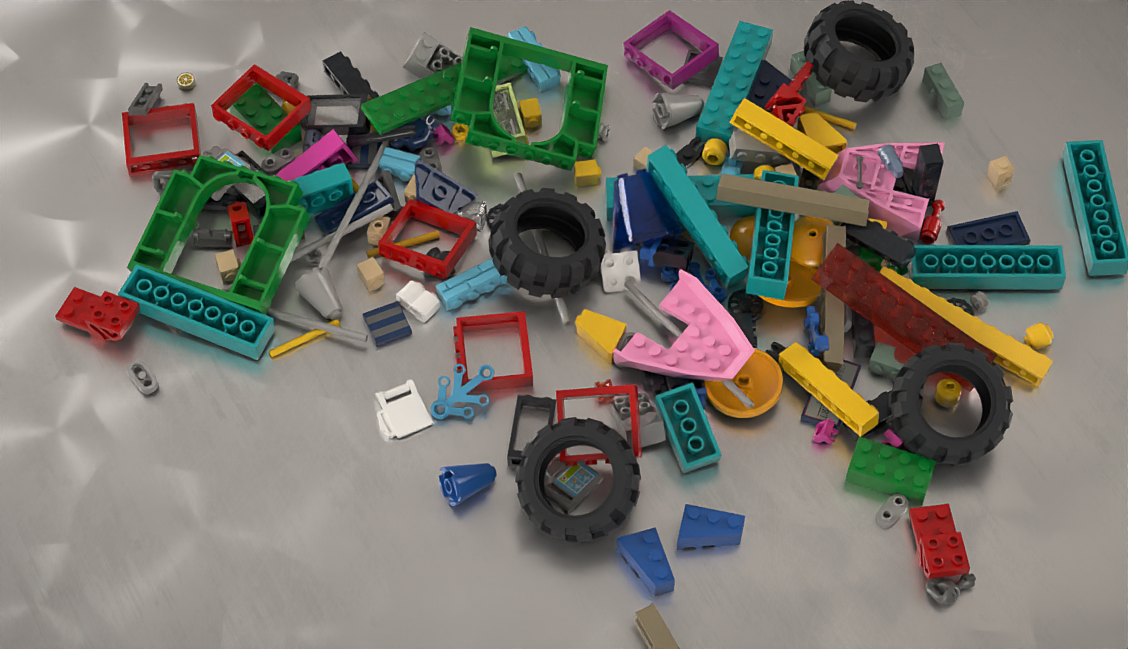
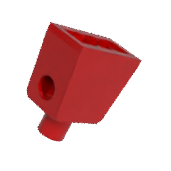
(239, 216)

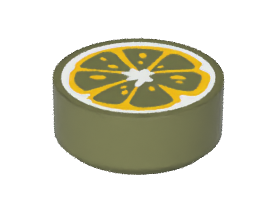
(186, 81)

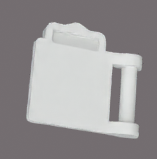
(402, 415)

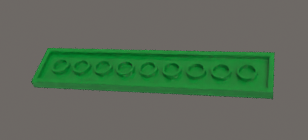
(427, 95)

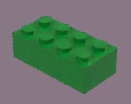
(264, 114)
(890, 470)

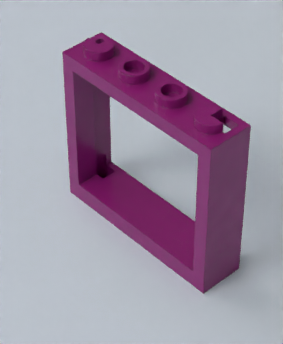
(671, 21)

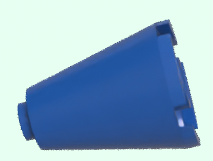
(463, 481)

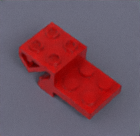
(786, 102)
(101, 316)
(938, 544)

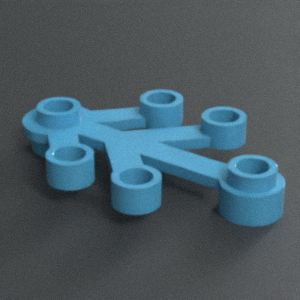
(460, 394)

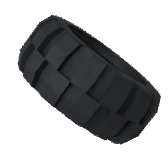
(869, 29)
(536, 271)
(982, 375)
(548, 444)

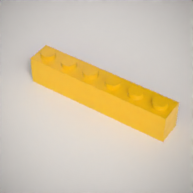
(784, 138)
(828, 389)

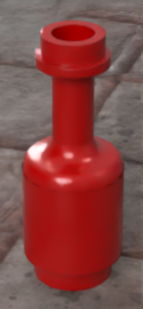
(932, 224)

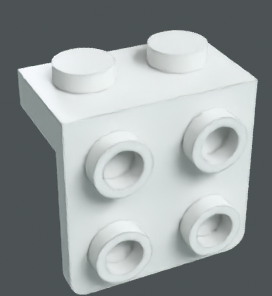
(619, 268)

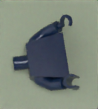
(423, 135)

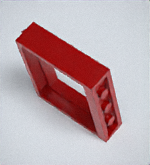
(274, 85)
(162, 161)
(435, 217)
(490, 322)
(631, 390)

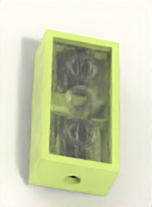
(507, 114)

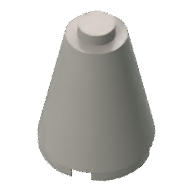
(675, 108)
(320, 293)

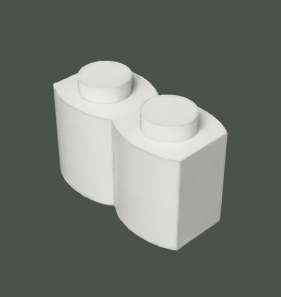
(418, 301)

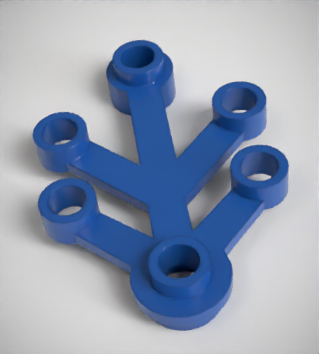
(669, 274)
(818, 343)

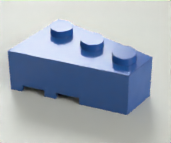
(709, 527)
(648, 559)

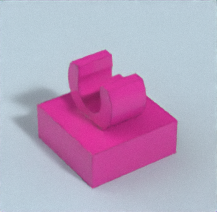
(444, 135)
(824, 430)
(893, 439)

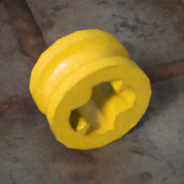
(459, 136)

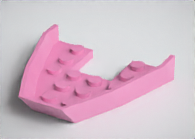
(900, 210)
(706, 350)

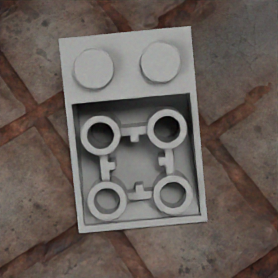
(430, 57)
(650, 421)

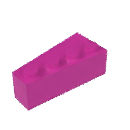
(321, 155)

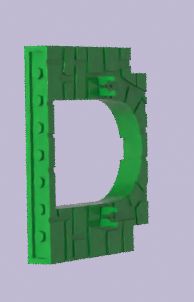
(477, 89)
(269, 251)

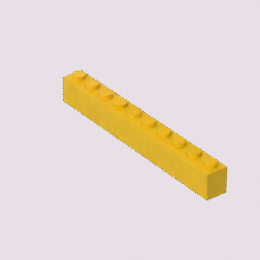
(1010, 353)

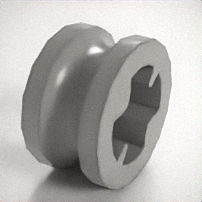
(603, 131)
(316, 261)
(979, 300)

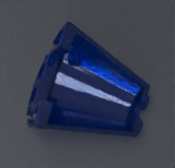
(640, 211)

